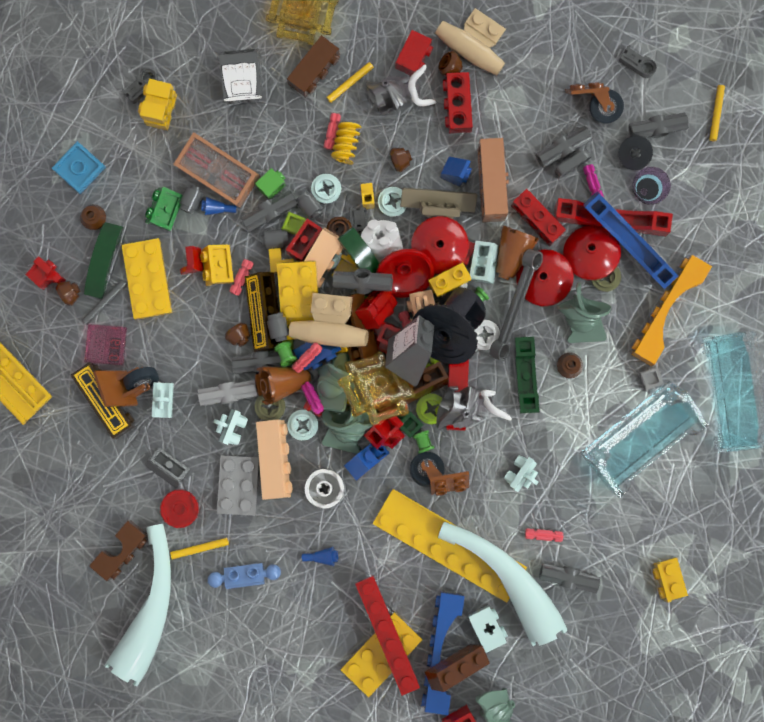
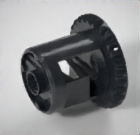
(454, 325)

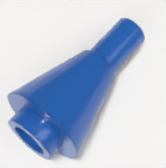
(213, 206)
(326, 556)

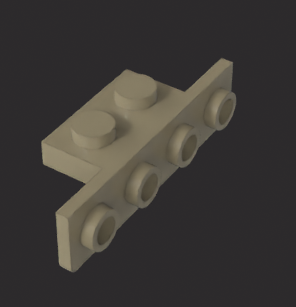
(438, 202)

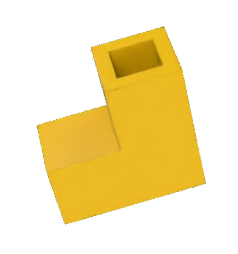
(367, 196)
(275, 257)

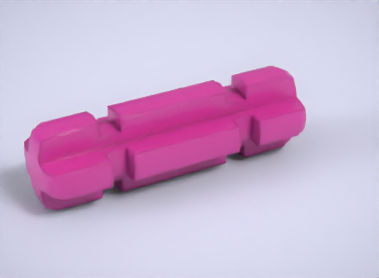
(592, 179)
(312, 397)

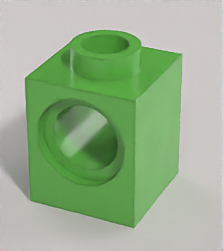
(271, 183)

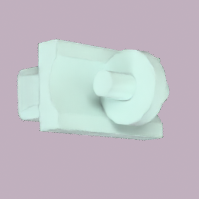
(162, 400)
(233, 419)
(526, 467)

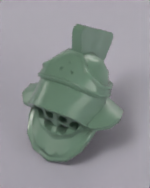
(584, 318)
(329, 391)
(345, 429)

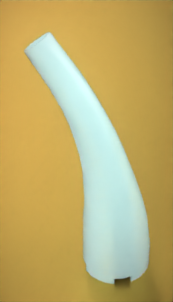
(531, 603)
(140, 641)

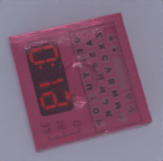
(105, 344)

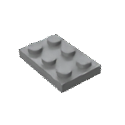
(238, 485)

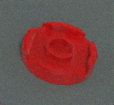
(179, 508)

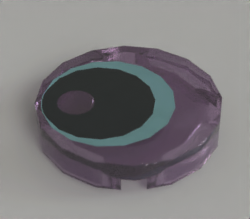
(651, 185)

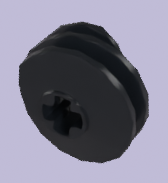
(636, 162)

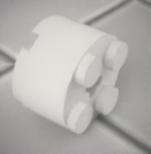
(382, 238)
(315, 482)

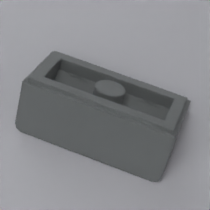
(167, 467)

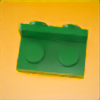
(164, 208)

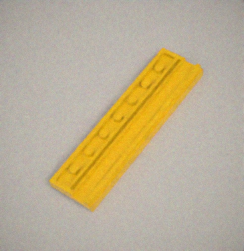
(19, 388)
(421, 529)

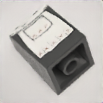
(241, 75)
(410, 350)

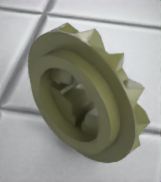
(614, 279)
(263, 413)

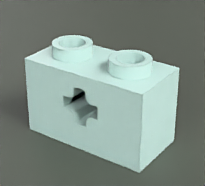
(484, 262)
(488, 640)

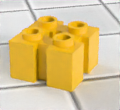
(158, 104)

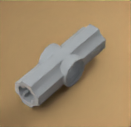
(227, 393)

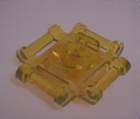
(302, 16)
(375, 388)

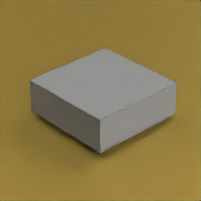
(651, 378)

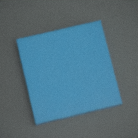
(78, 167)

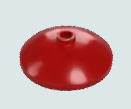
(450, 233)
(594, 263)
(410, 271)
(555, 286)

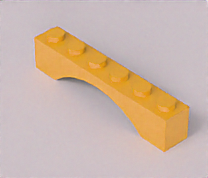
(651, 343)

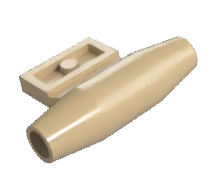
(475, 41)
(329, 323)

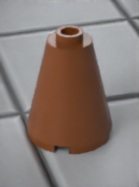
(511, 251)
(279, 382)

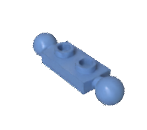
(244, 576)

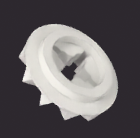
(491, 328)

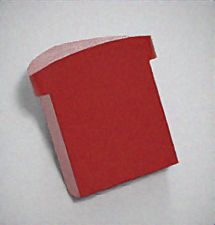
(193, 261)

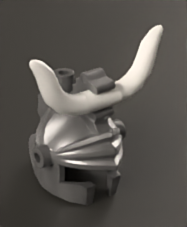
(394, 91)
(463, 407)

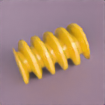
(344, 142)

